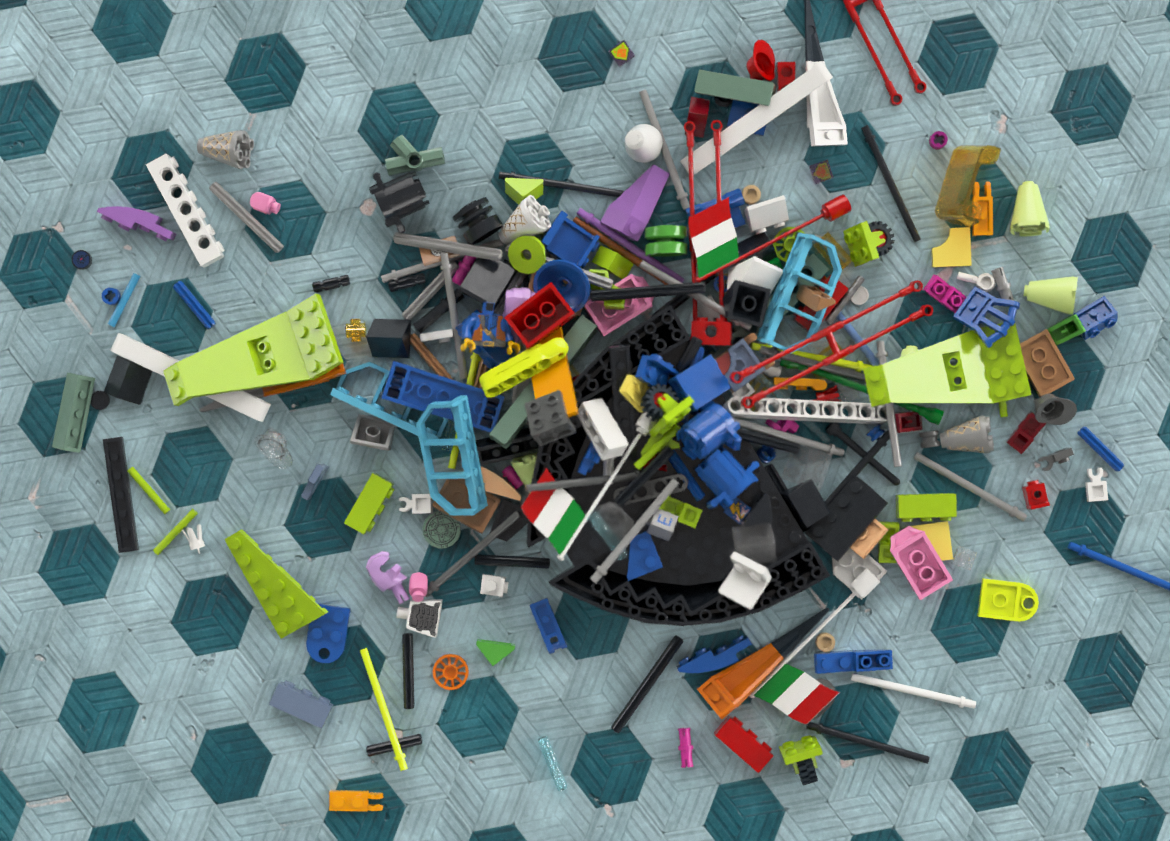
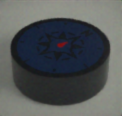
(81, 259)

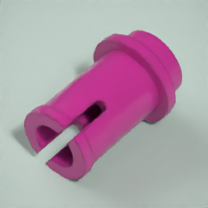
(512, 476)

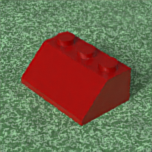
(540, 316)

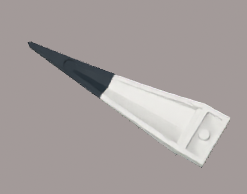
(823, 112)

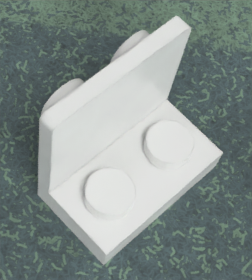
(745, 581)

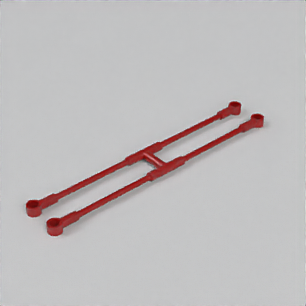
(850, 4)
(690, 144)
(828, 333)

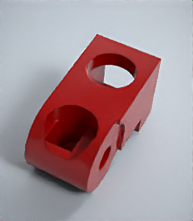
(785, 74)

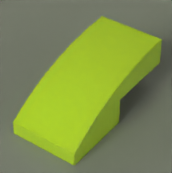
(687, 514)
(884, 544)

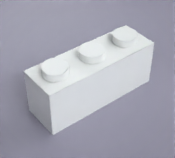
(602, 429)

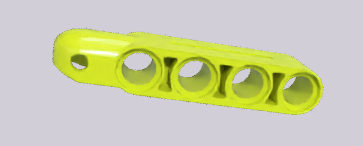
(522, 367)

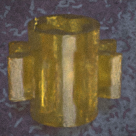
(355, 330)

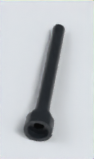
(834, 429)

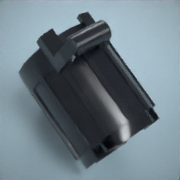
(398, 198)

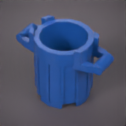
(709, 431)
(725, 476)

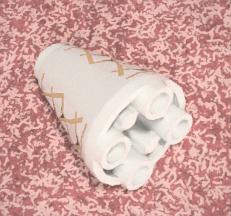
(527, 220)

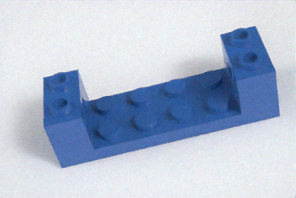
(420, 388)

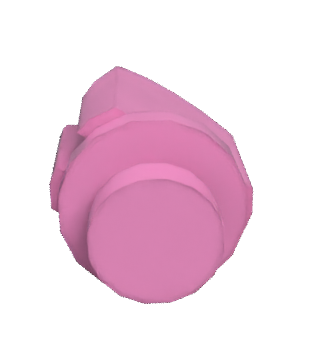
(264, 203)
(418, 586)

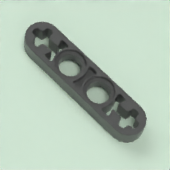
(650, 487)

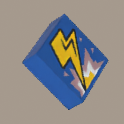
(737, 510)

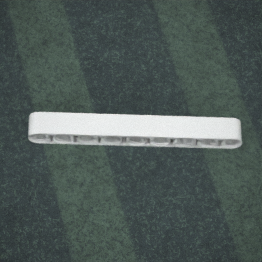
(760, 116)
(158, 361)
(800, 413)

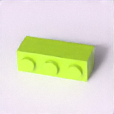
(369, 503)
(926, 506)

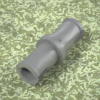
(1002, 284)

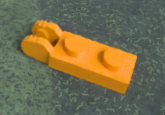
(985, 224)
(802, 383)
(353, 800)

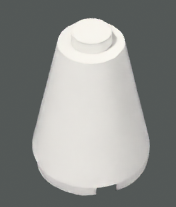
(643, 143)

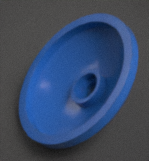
(575, 292)

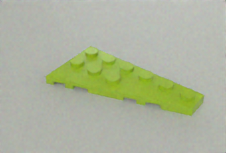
(276, 590)

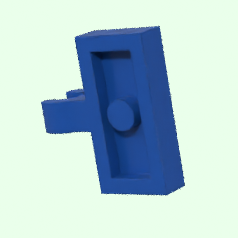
(589, 459)

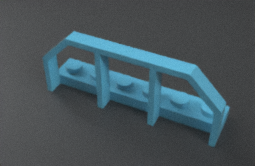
(786, 284)
(378, 410)
(469, 455)

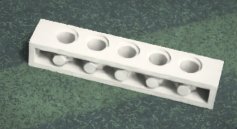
(158, 170)

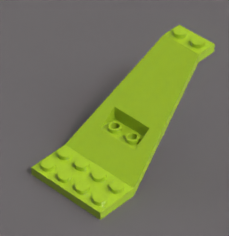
(296, 345)
(928, 377)

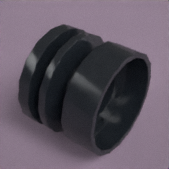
(477, 221)

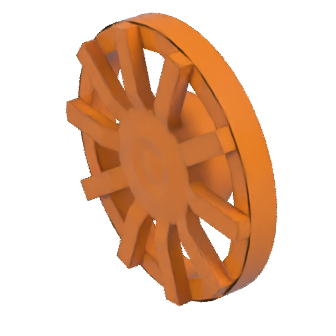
(450, 671)

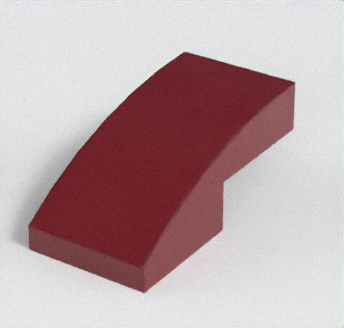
(1025, 433)

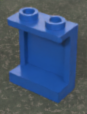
(569, 241)
(700, 382)

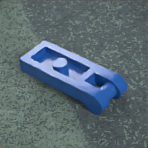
(548, 625)

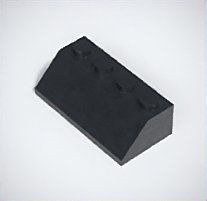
(848, 518)

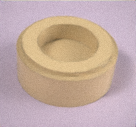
(751, 194)
(825, 642)

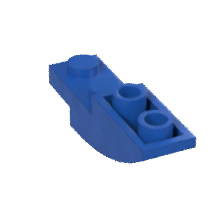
(707, 661)
(853, 661)

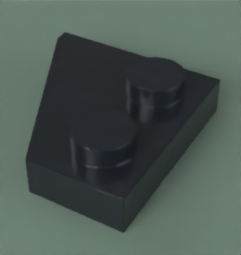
(507, 509)

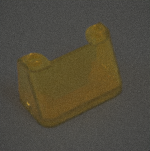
(958, 183)

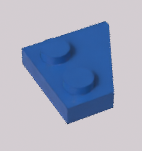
(642, 556)

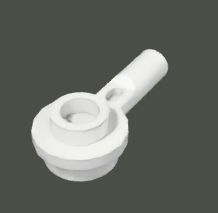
(984, 281)

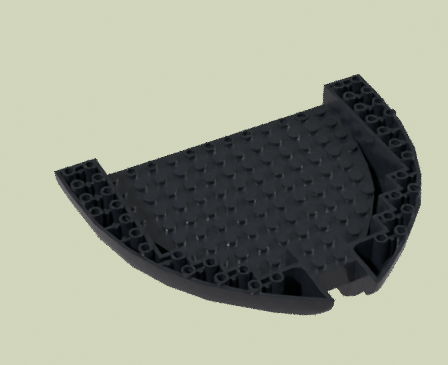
(693, 558)

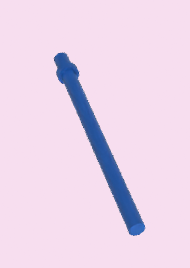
(1082, 550)

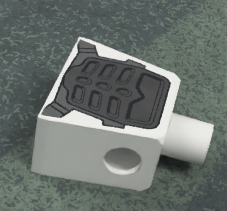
(422, 616)

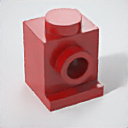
(1031, 501)

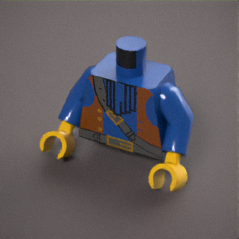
(487, 330)

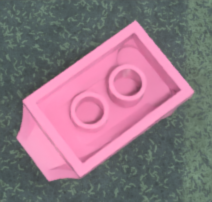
(611, 319)
(919, 561)

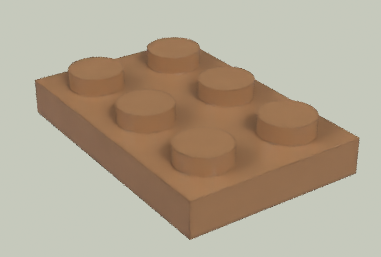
(1045, 363)
(457, 494)

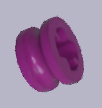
(938, 146)

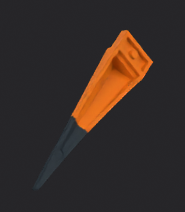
(733, 685)

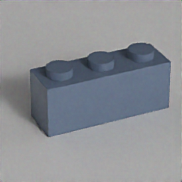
(301, 703)

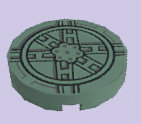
(441, 530)

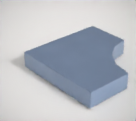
(741, 358)
(314, 480)

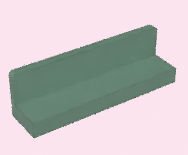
(734, 87)
(73, 412)

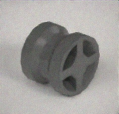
(929, 439)

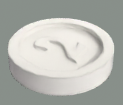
(860, 296)

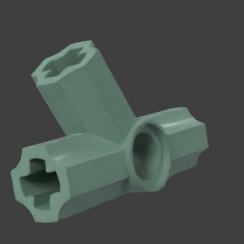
(407, 152)

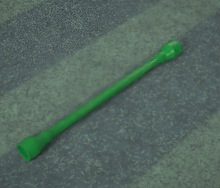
(929, 413)

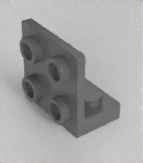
(548, 418)

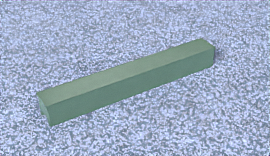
(516, 416)

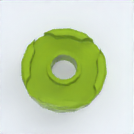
(517, 258)

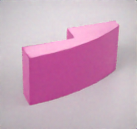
(944, 293)

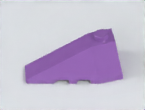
(634, 207)

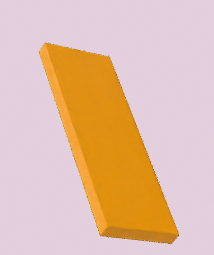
(556, 378)

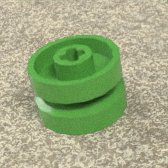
(666, 241)

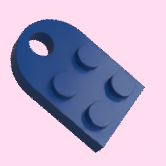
(328, 632)

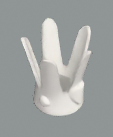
(195, 543)

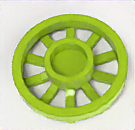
(787, 243)

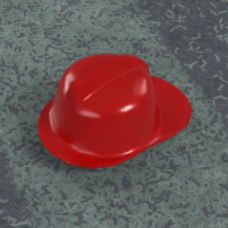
(762, 63)

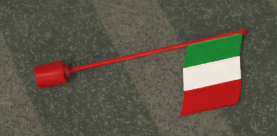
(716, 239)

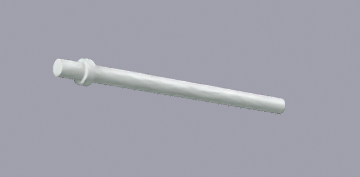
(961, 702)

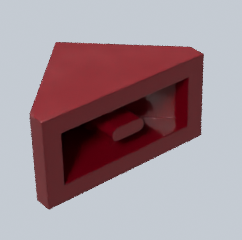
(698, 115)
(908, 422)

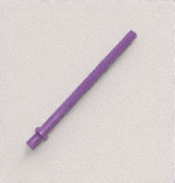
(627, 244)

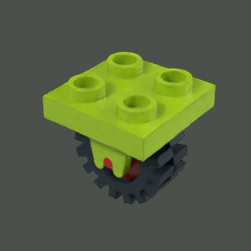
(868, 241)
(663, 406)
(802, 757)

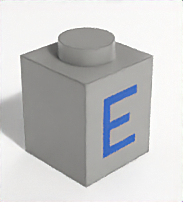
(662, 524)

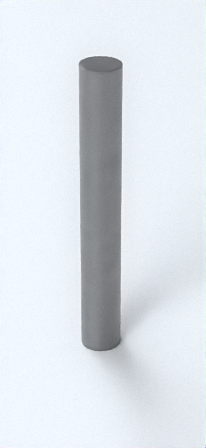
(844, 300)

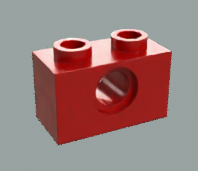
(723, 334)

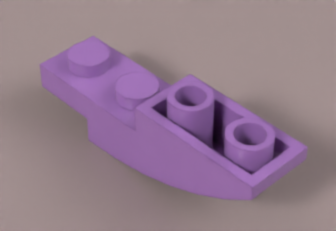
(132, 217)

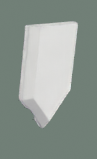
(852, 565)

